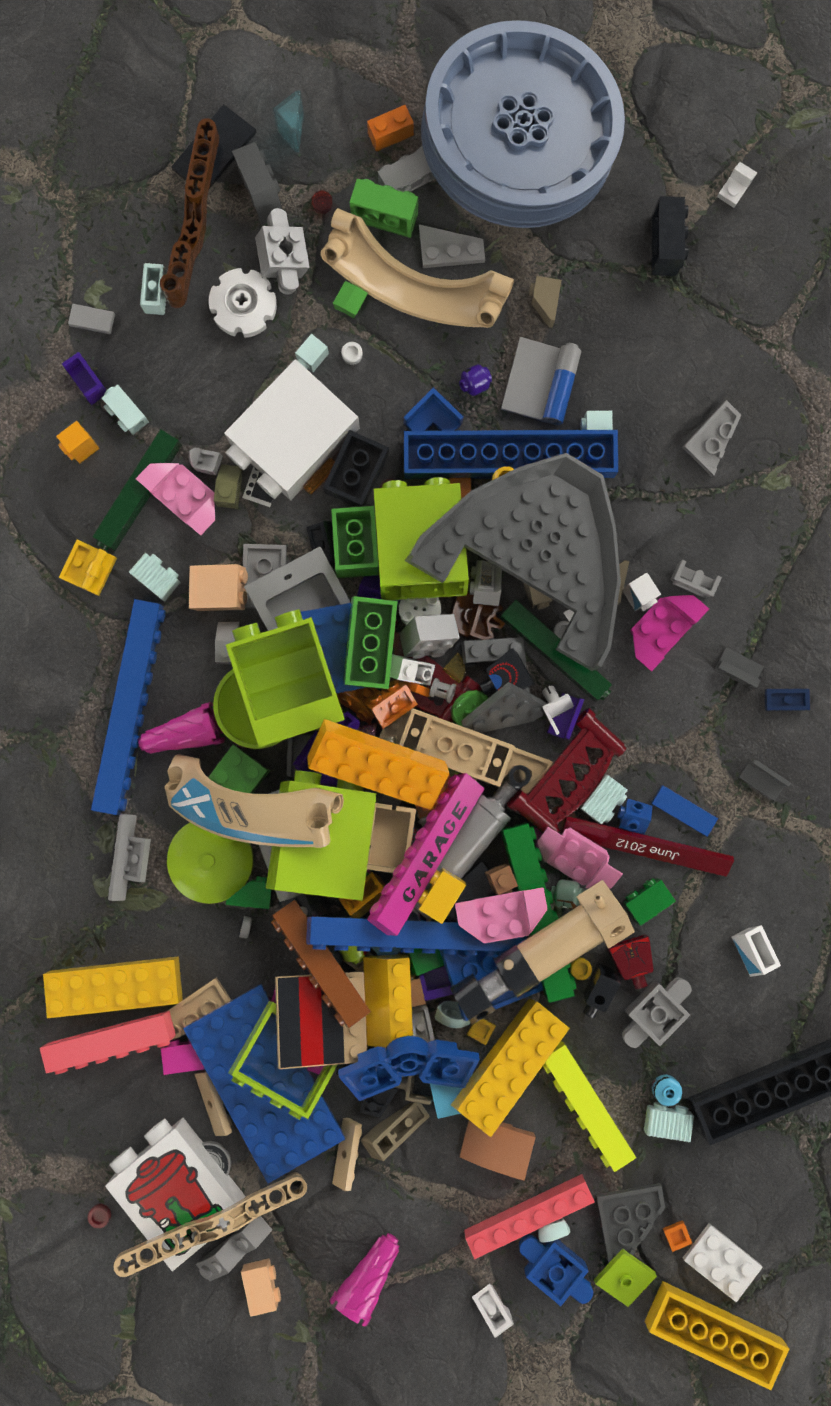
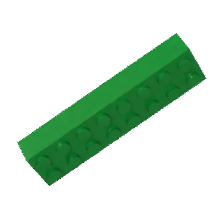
(525, 866)

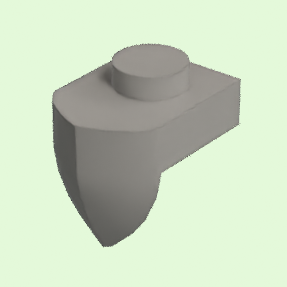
(205, 461)

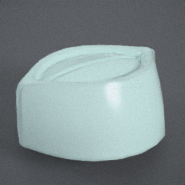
(450, 1015)
(553, 1231)

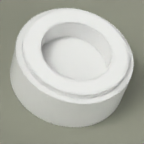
(352, 353)

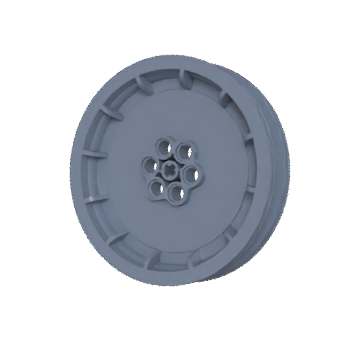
(511, 69)

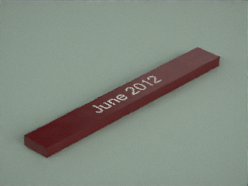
(652, 847)

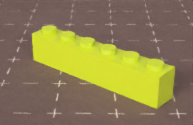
(589, 1108)

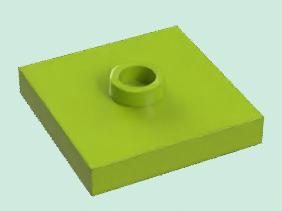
(625, 1277)

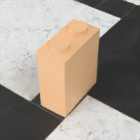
(217, 587)

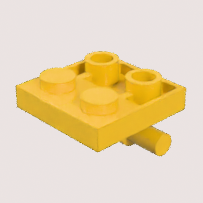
(88, 567)

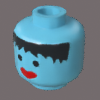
(671, 1085)

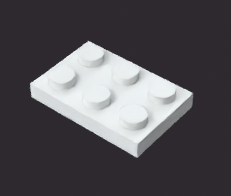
(722, 1262)

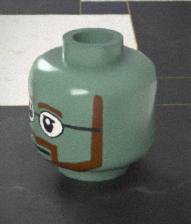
(565, 894)

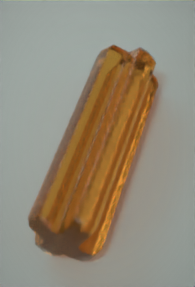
(319, 477)

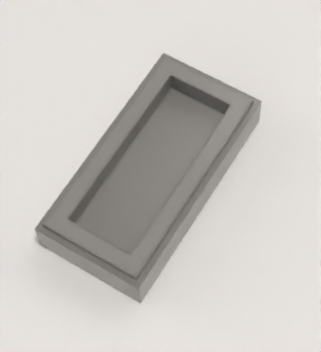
(91, 319)

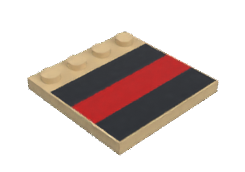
(307, 1027)

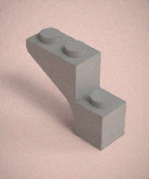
(230, 1252)

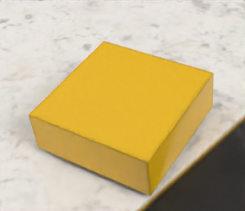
(481, 1031)

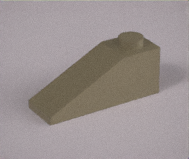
(394, 1130)

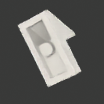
(737, 184)
(492, 1309)

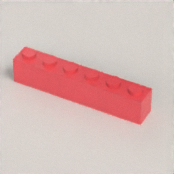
(108, 1042)
(528, 1216)

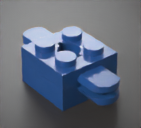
(555, 1270)

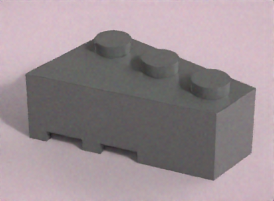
(258, 179)

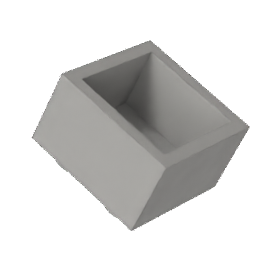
(429, 636)

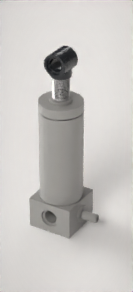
(480, 829)

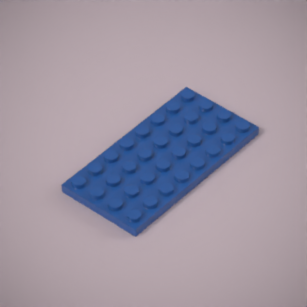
(271, 1134)

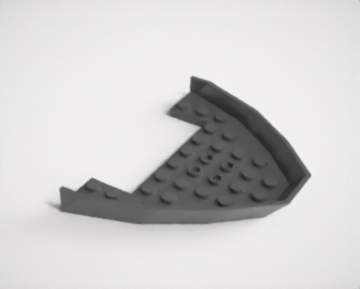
(549, 530)

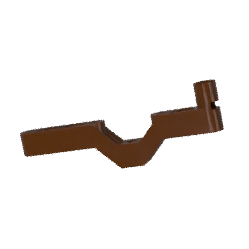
(195, 214)

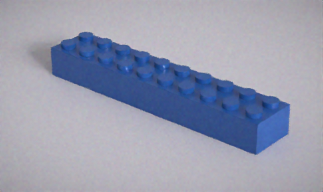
(483, 452)

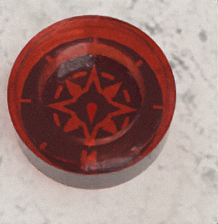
(322, 202)

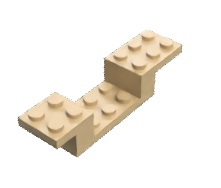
(465, 749)

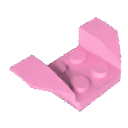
(181, 493)
(577, 857)
(502, 915)

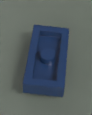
(787, 699)

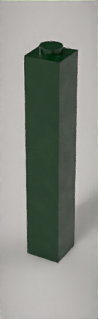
(134, 494)
(545, 643)

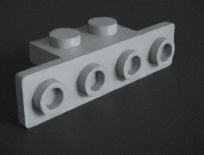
(129, 858)

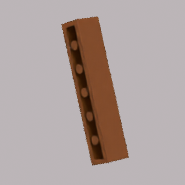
(321, 965)

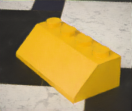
(388, 998)

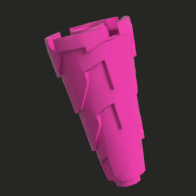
(190, 730)
(362, 1288)

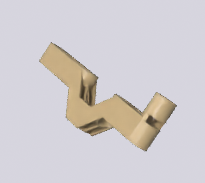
(207, 1228)

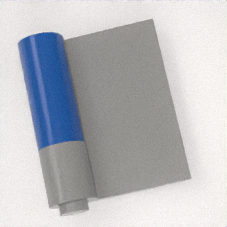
(541, 380)

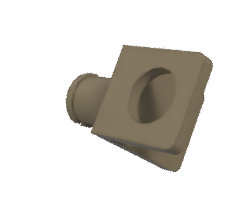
(407, 1084)

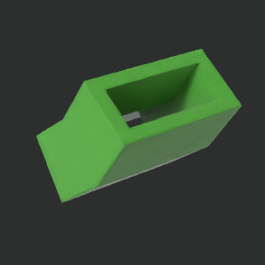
(349, 299)

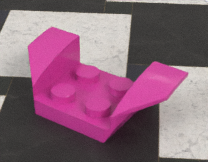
(664, 626)

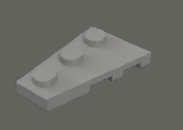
(449, 248)
(711, 438)

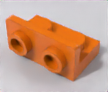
(355, 701)
(390, 703)

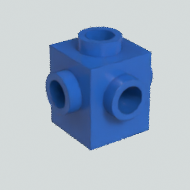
(635, 816)

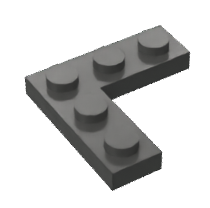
(492, 650)

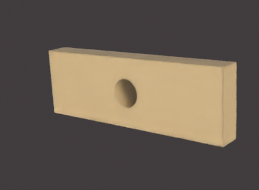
(214, 1105)
(347, 1154)

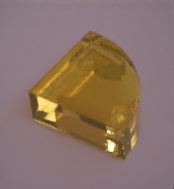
(455, 668)

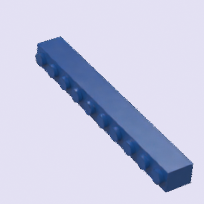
(127, 707)
(414, 934)

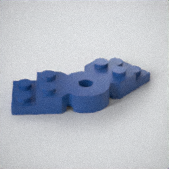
(382, 1067)

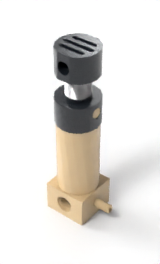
(525, 965)

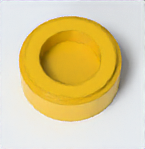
(580, 968)

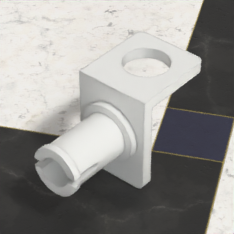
(556, 705)

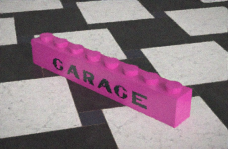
(425, 854)

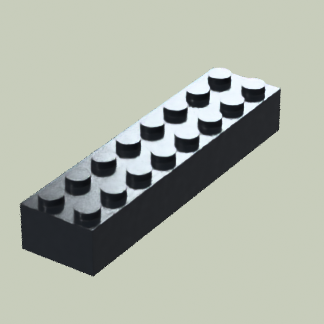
(764, 1093)

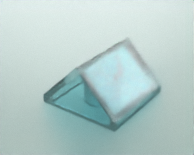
(289, 119)

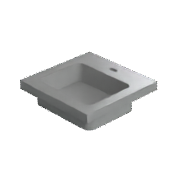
(309, 588)

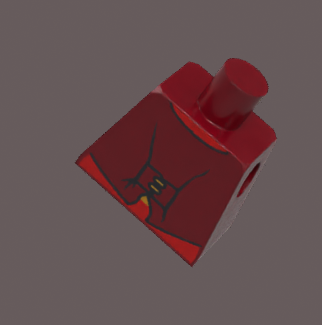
(633, 959)

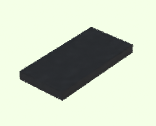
(233, 134)

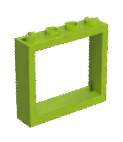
(259, 1090)

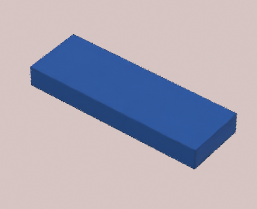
(684, 810)

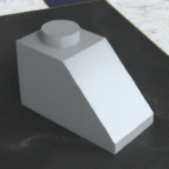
(224, 636)

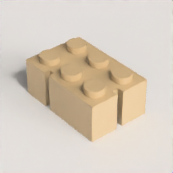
(390, 836)

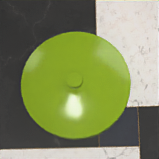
(232, 713)
(208, 865)

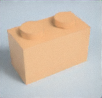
(260, 1287)

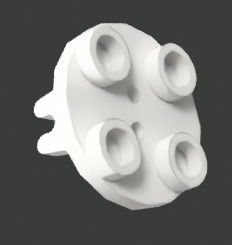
(407, 606)

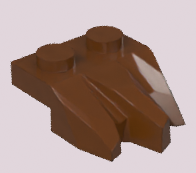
(475, 619)

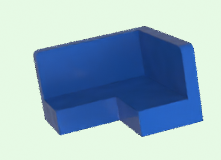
(433, 410)

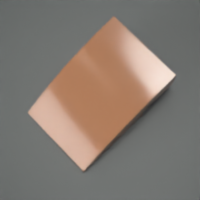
(504, 1152)

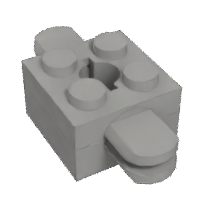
(273, 246)
(657, 1012)

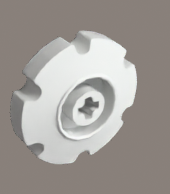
(235, 289)

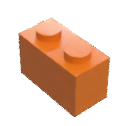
(390, 128)

